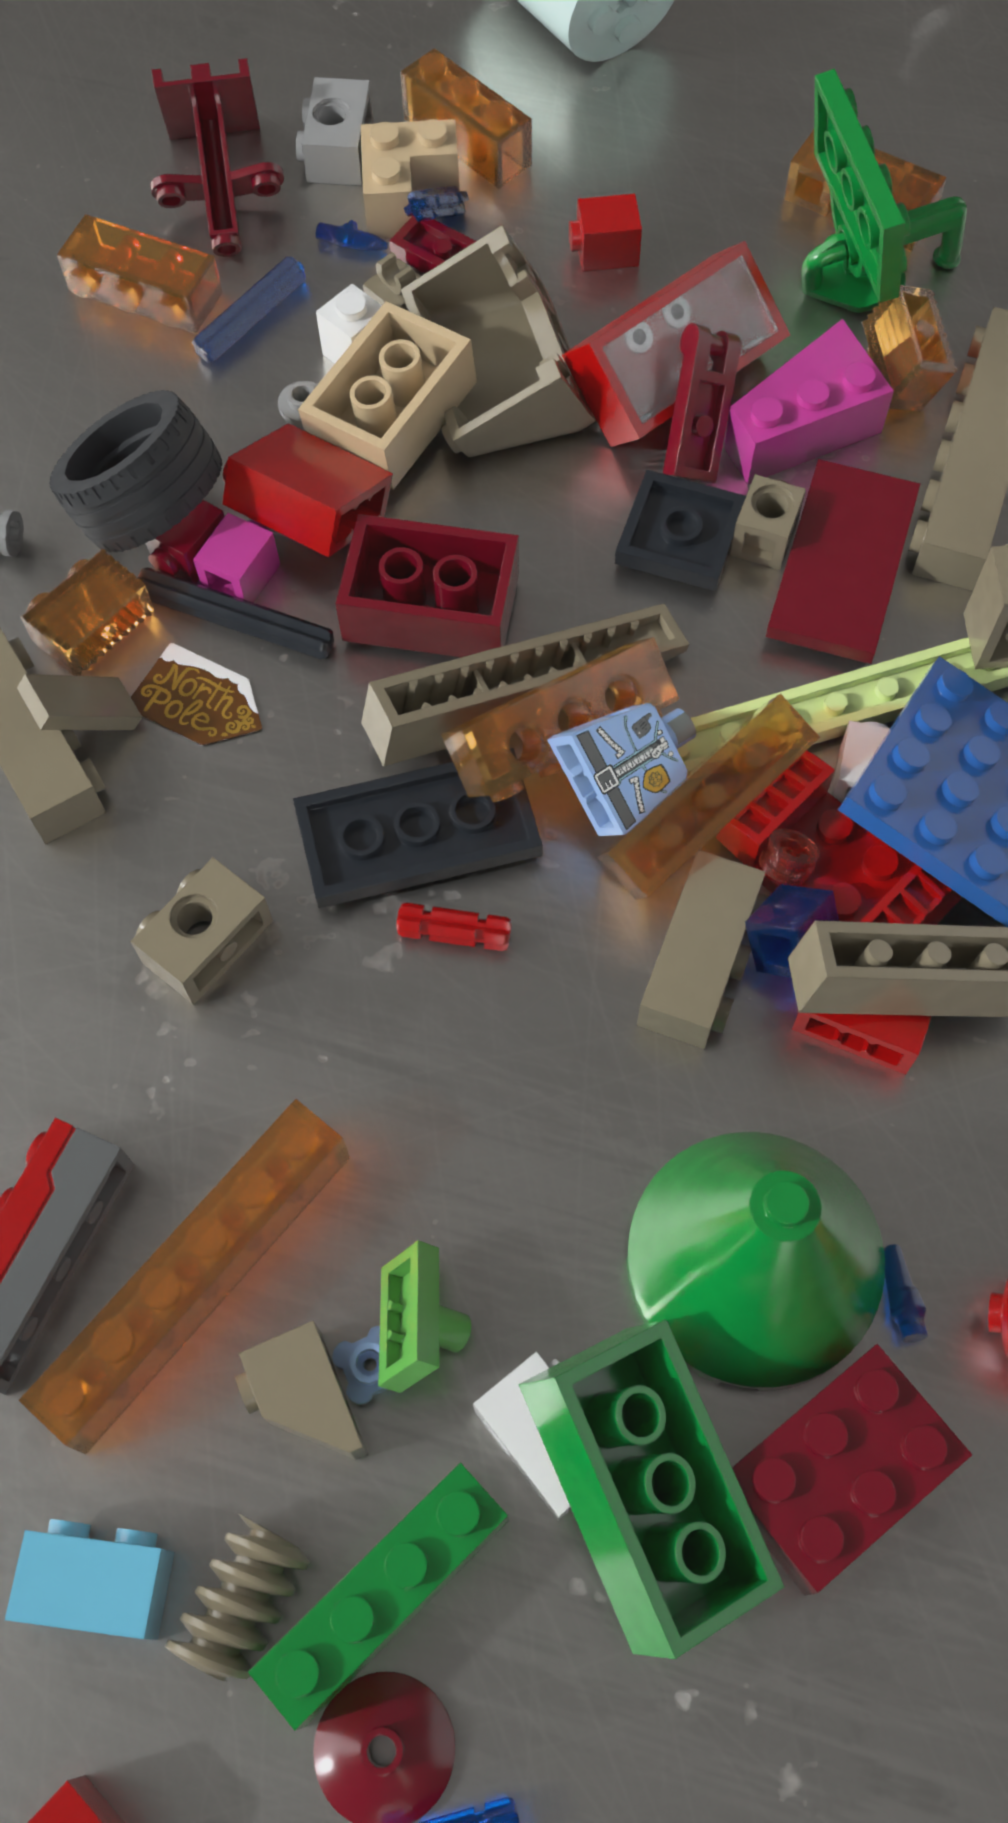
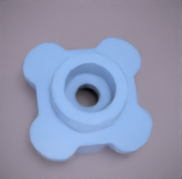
(351, 1358)

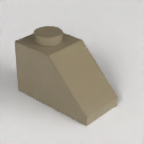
(300, 1390)

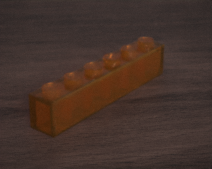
(186, 1279)

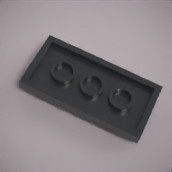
(409, 833)

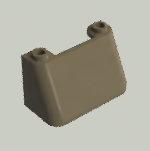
(517, 348)

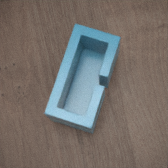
(91, 1582)

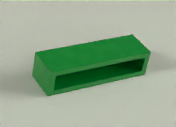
(378, 1597)

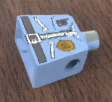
(624, 763)

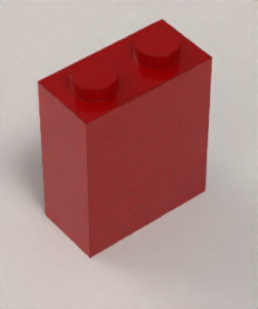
(304, 488)

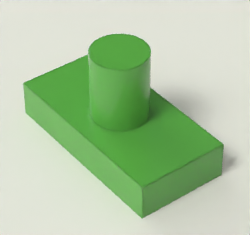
(413, 1320)

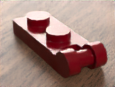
(702, 403)

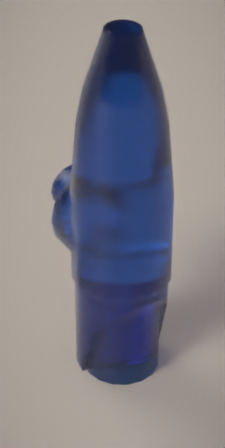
(350, 236)

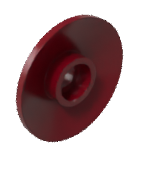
(423, 1739)

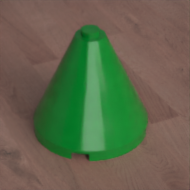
(756, 1260)

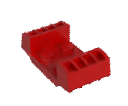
(863, 872)

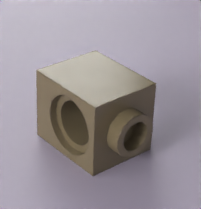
(767, 521)

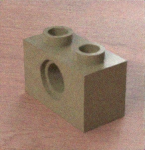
(198, 960)

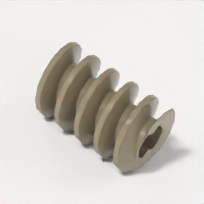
(239, 1602)

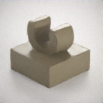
(390, 279)

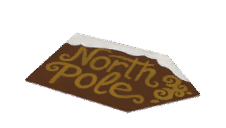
(197, 698)

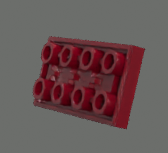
(843, 561)

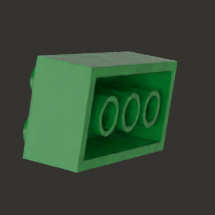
(651, 1490)

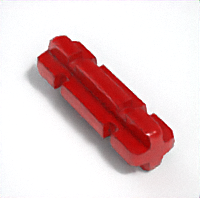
(454, 926)

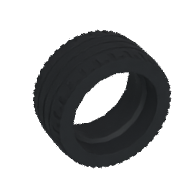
(136, 471)

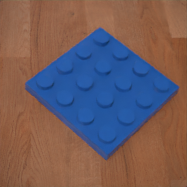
(943, 787)

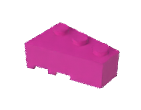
(809, 407)

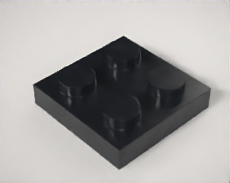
(680, 530)

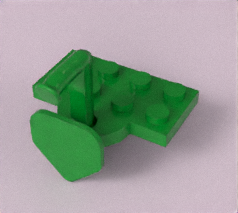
(867, 253)

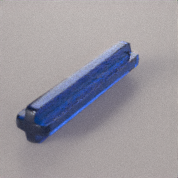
(249, 309)

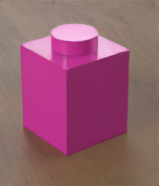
(238, 558)

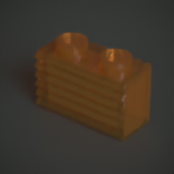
(910, 347)
(87, 612)

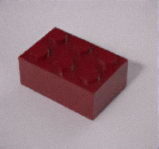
(427, 587)
(846, 1469)

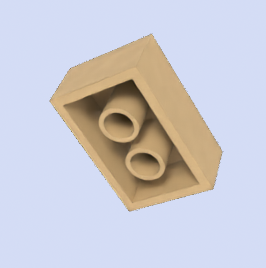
(391, 389)

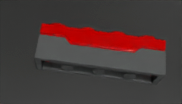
(48, 1228)

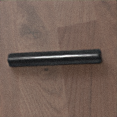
(238, 614)

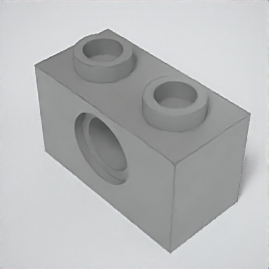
(333, 130)

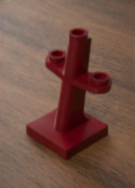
(209, 110)

